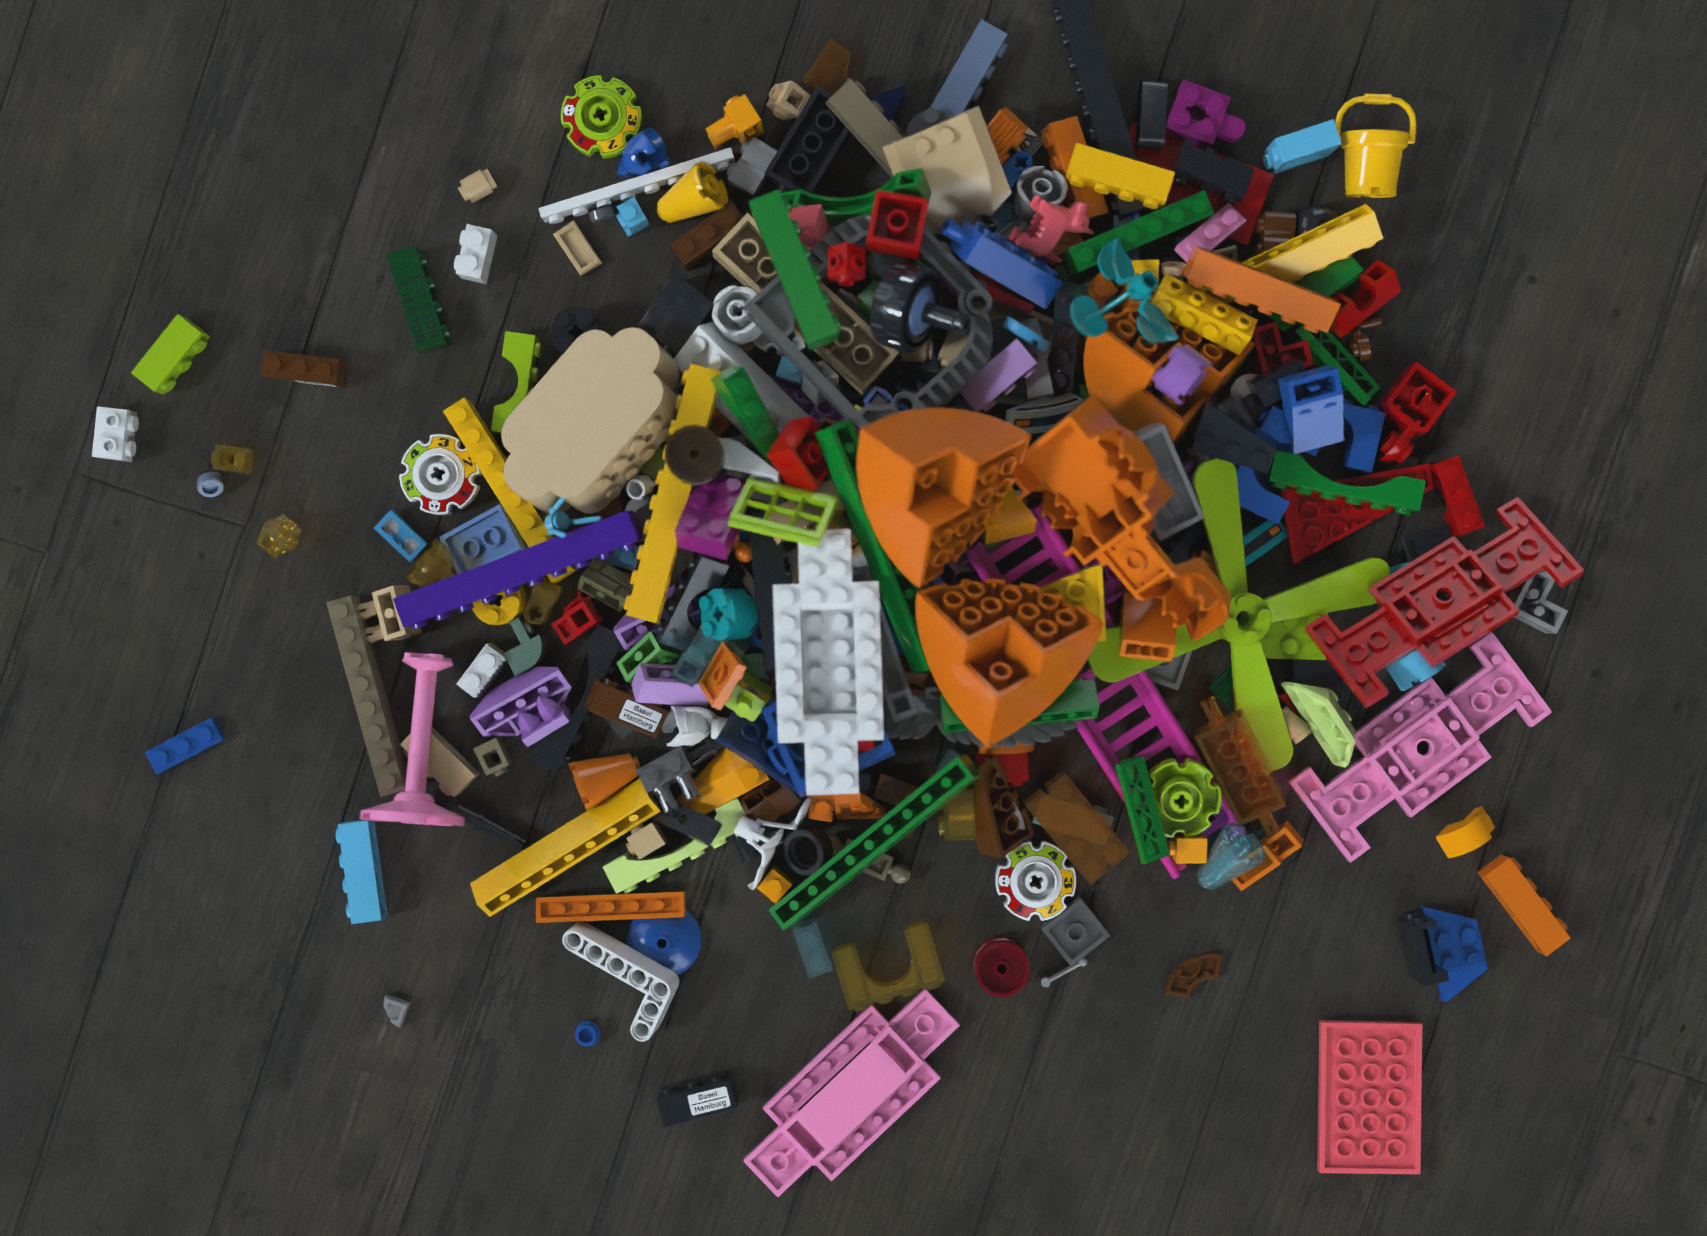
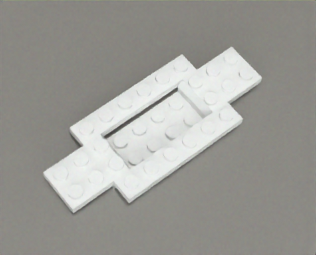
(838, 666)

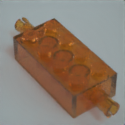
(1240, 766)

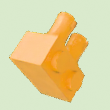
(738, 121)

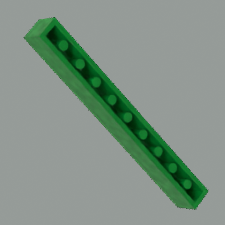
(898, 593)
(875, 841)

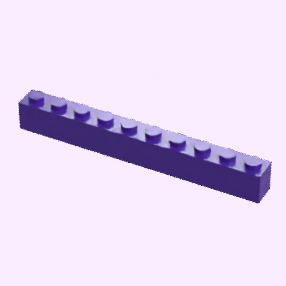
(519, 568)

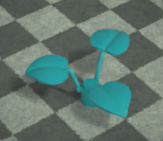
(1116, 265)

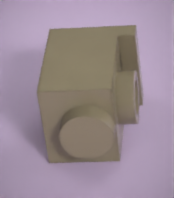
(485, 752)

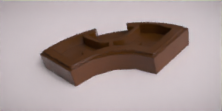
(1192, 972)

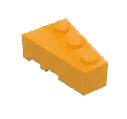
(1010, 521)

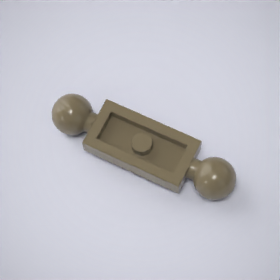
(881, 867)

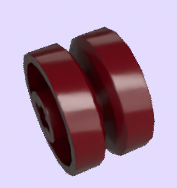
(999, 951)

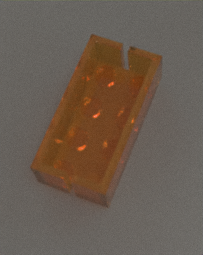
(1076, 827)

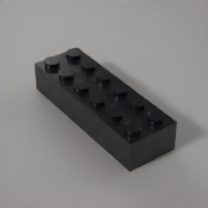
(768, 570)

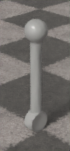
(1046, 981)

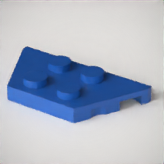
(1456, 948)

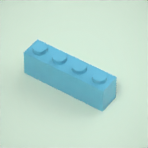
(362, 871)

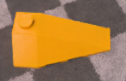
(723, 781)

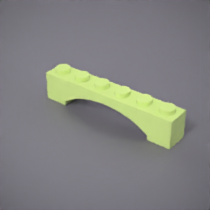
(628, 870)

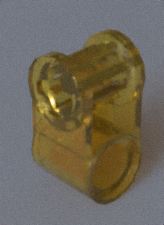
(544, 596)

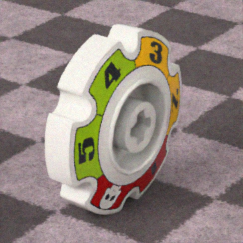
(422, 467)
(1055, 882)

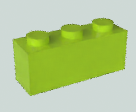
(171, 355)

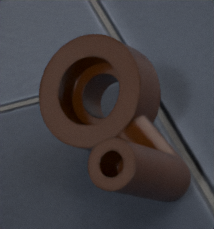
(1360, 346)

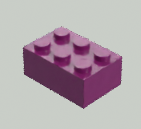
(706, 517)

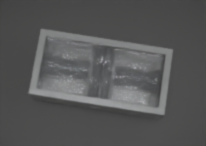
(1182, 507)

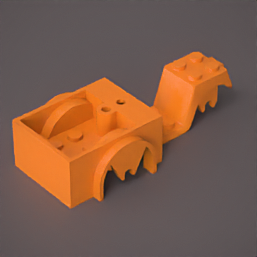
(1108, 492)

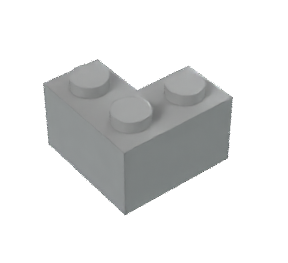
(1533, 606)

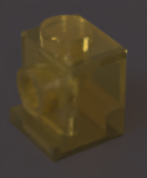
(242, 460)

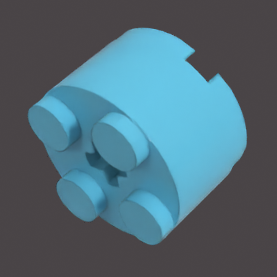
(1412, 669)

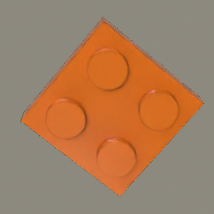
(722, 675)

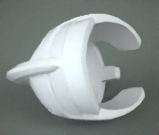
(692, 723)

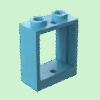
(1301, 147)

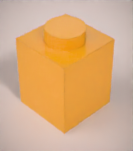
(1188, 849)
(775, 884)

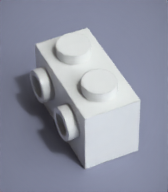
(475, 253)
(115, 434)

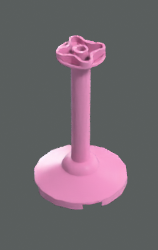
(414, 804)

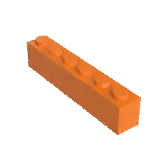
(1261, 289)

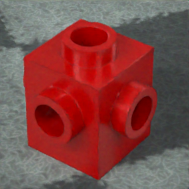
(846, 263)

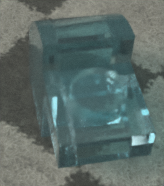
(695, 659)

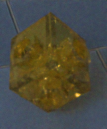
(279, 536)

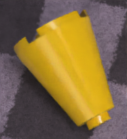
(693, 195)

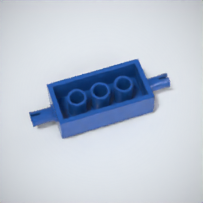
(1003, 261)

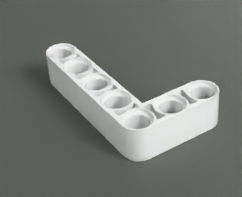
(628, 972)

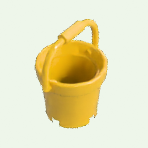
(1374, 154)

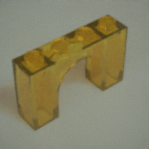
(863, 990)

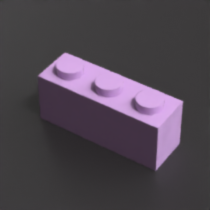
(1000, 375)
(656, 686)

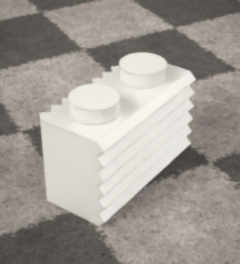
(483, 670)

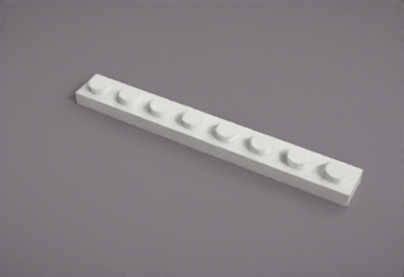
(627, 189)

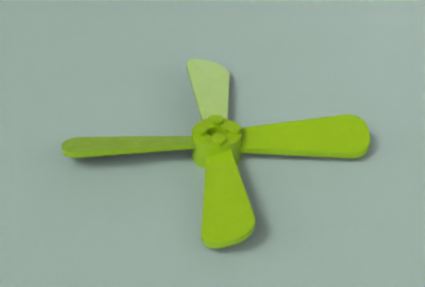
(1253, 687)

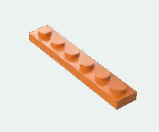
(611, 907)

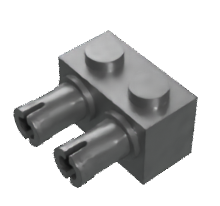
(666, 771)

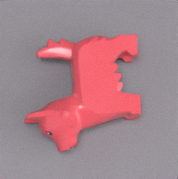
(1049, 226)

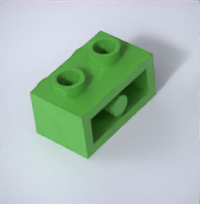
(646, 651)

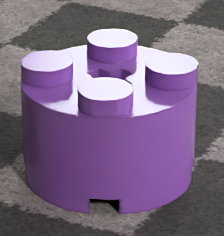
(1182, 373)

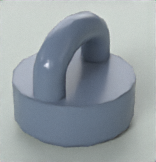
(210, 484)

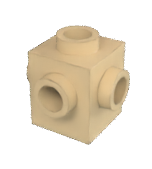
(787, 100)

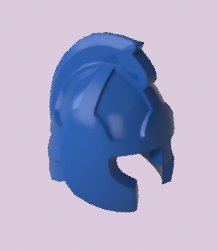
(643, 154)

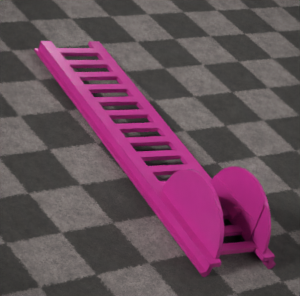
(1147, 693)

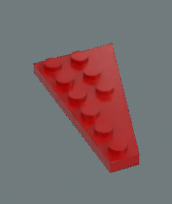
(1318, 522)

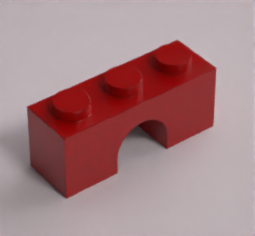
(1377, 287)
(1461, 506)

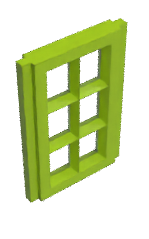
(779, 530)

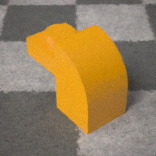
(1466, 834)

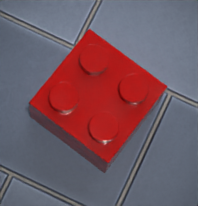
(897, 224)
(799, 455)

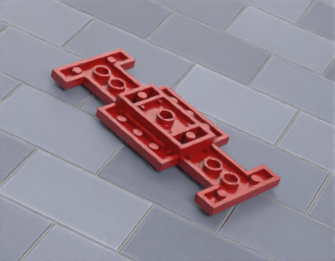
(1414, 614)

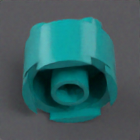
(728, 614)

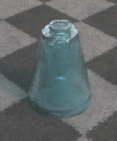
(1230, 857)

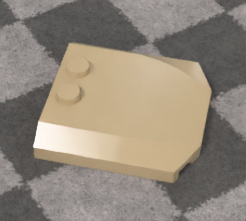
(957, 165)

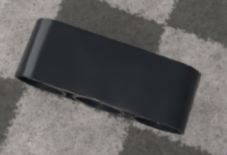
(1151, 114)

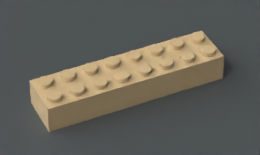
(856, 351)

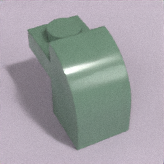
(530, 650)

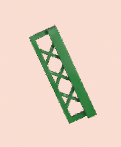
(1323, 358)
(1142, 809)

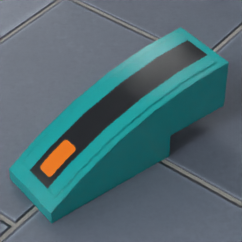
(1262, 539)

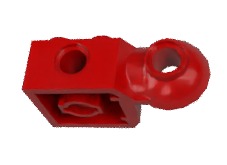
(1412, 408)

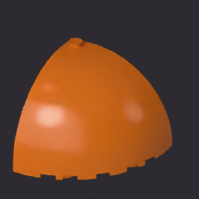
(1122, 367)
(934, 482)
(1002, 650)

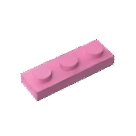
(1212, 232)

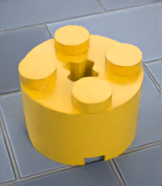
(497, 614)

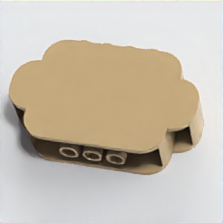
(591, 421)

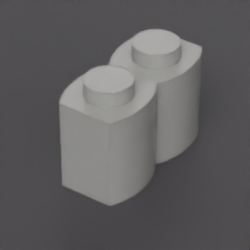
(749, 171)

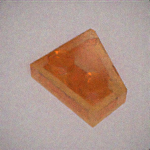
(829, 68)

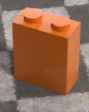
(1145, 630)

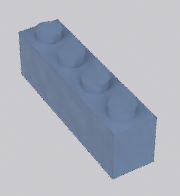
(971, 70)

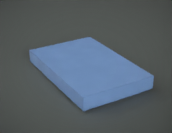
(483, 539)

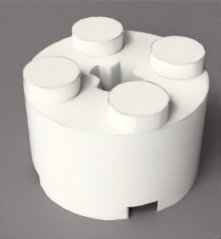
(725, 310)

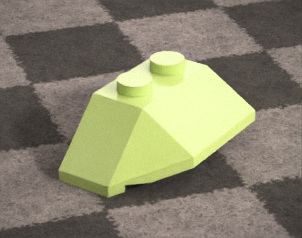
(1326, 720)

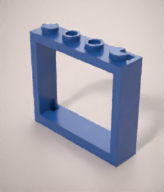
(865, 759)

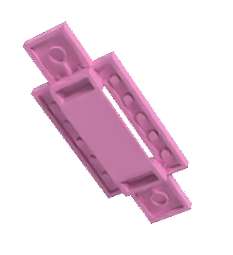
(859, 1099)

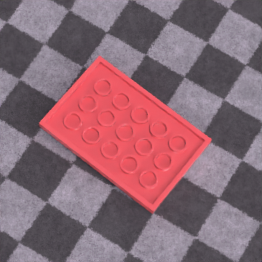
(1369, 1097)

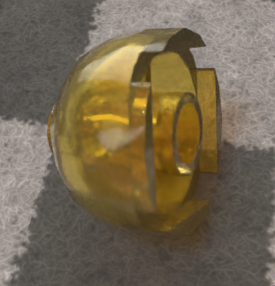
(432, 565)

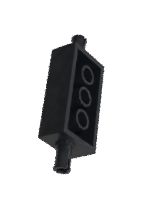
(809, 147)

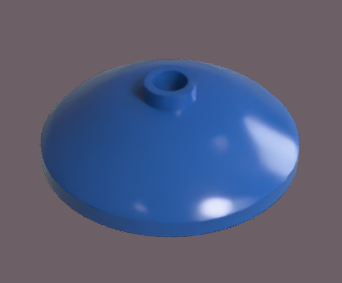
(682, 939)

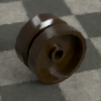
(706, 466)

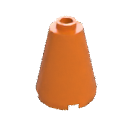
(603, 776)

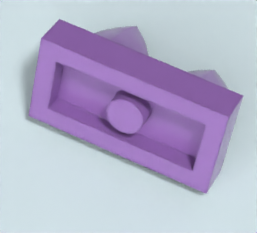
(552, 717)

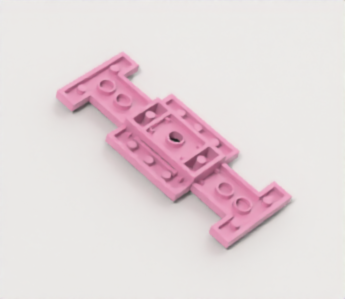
(1396, 768)

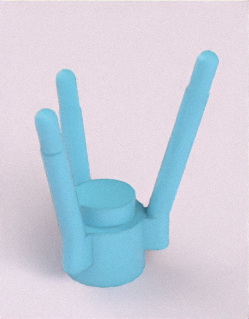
(559, 521)

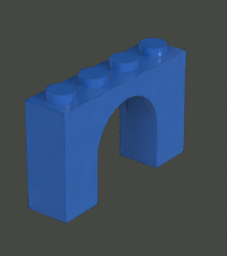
(1363, 436)
(1251, 493)

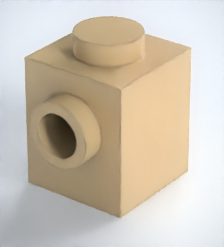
(645, 839)

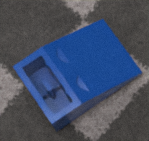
(1313, 408)

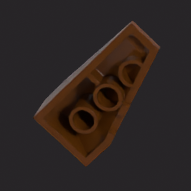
(999, 817)

